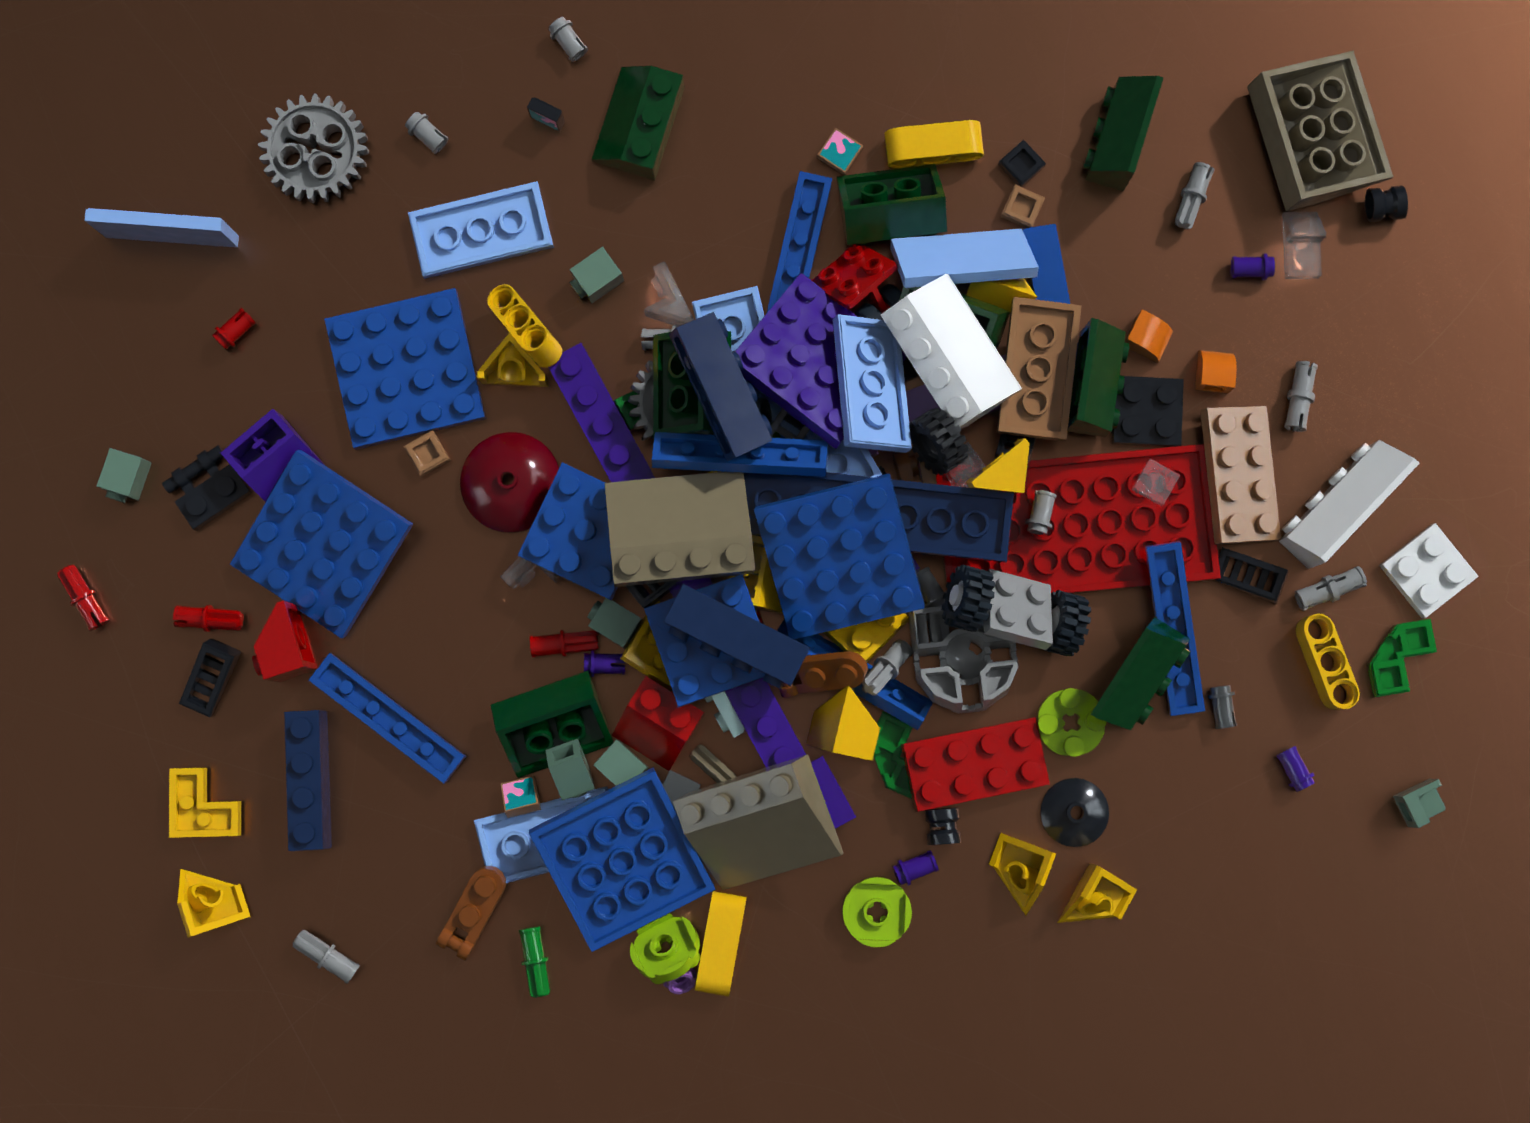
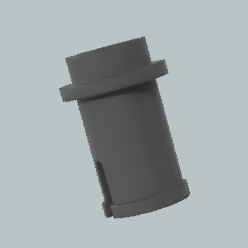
(1223, 706)

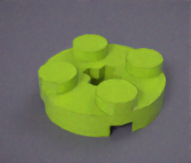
(1051, 724)
(891, 925)
(676, 961)

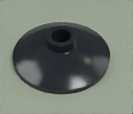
(1057, 807)

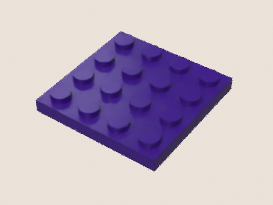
(794, 358)

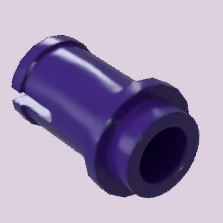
(1253, 266)
(601, 663)
(1296, 769)
(915, 868)

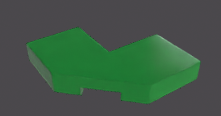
(1387, 664)
(888, 753)

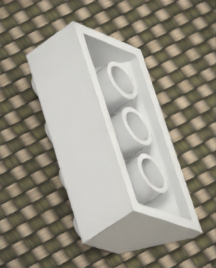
(951, 351)
(1346, 503)

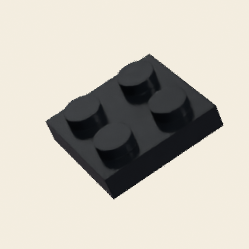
(1150, 412)

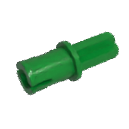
(534, 962)

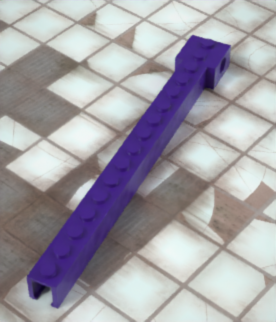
(625, 462)

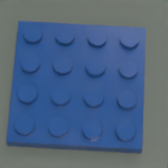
(405, 368)
(321, 543)
(839, 557)
(621, 859)

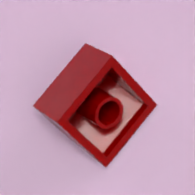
(283, 646)
(656, 724)

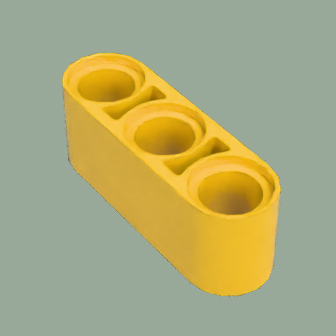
(934, 144)
(524, 326)
(1340, 673)
(720, 943)

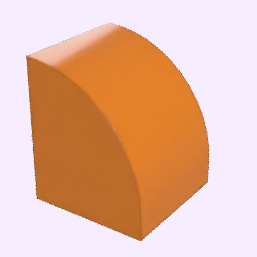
(1149, 336)
(1215, 372)

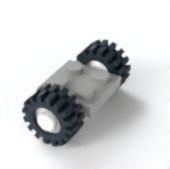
(1016, 610)

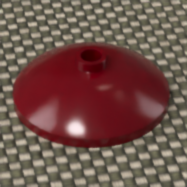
(510, 506)

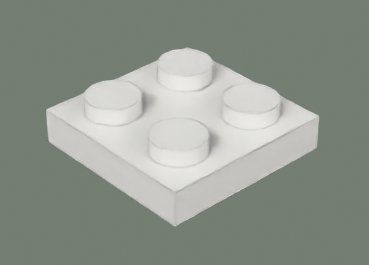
(1428, 571)

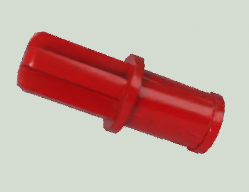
(82, 596)
(207, 618)
(563, 643)

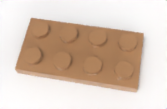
(1042, 360)
(1240, 474)

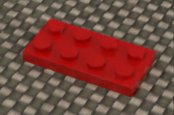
(975, 764)

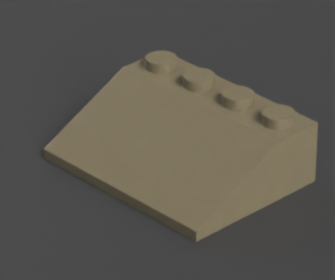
(1319, 129)
(679, 528)
(760, 823)

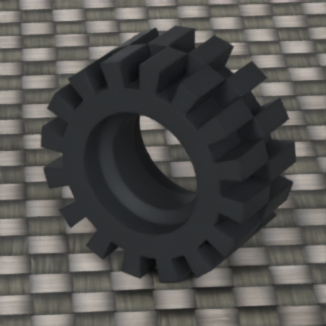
(938, 441)

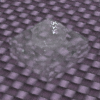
(1155, 482)

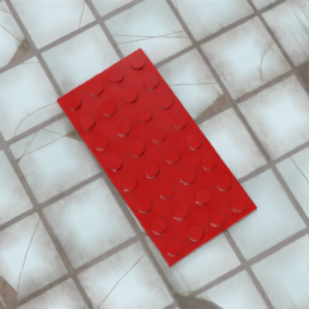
(1104, 524)

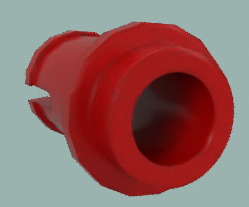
(233, 329)

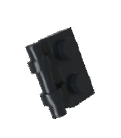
(212, 496)

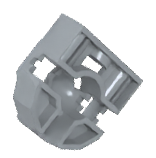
(956, 660)

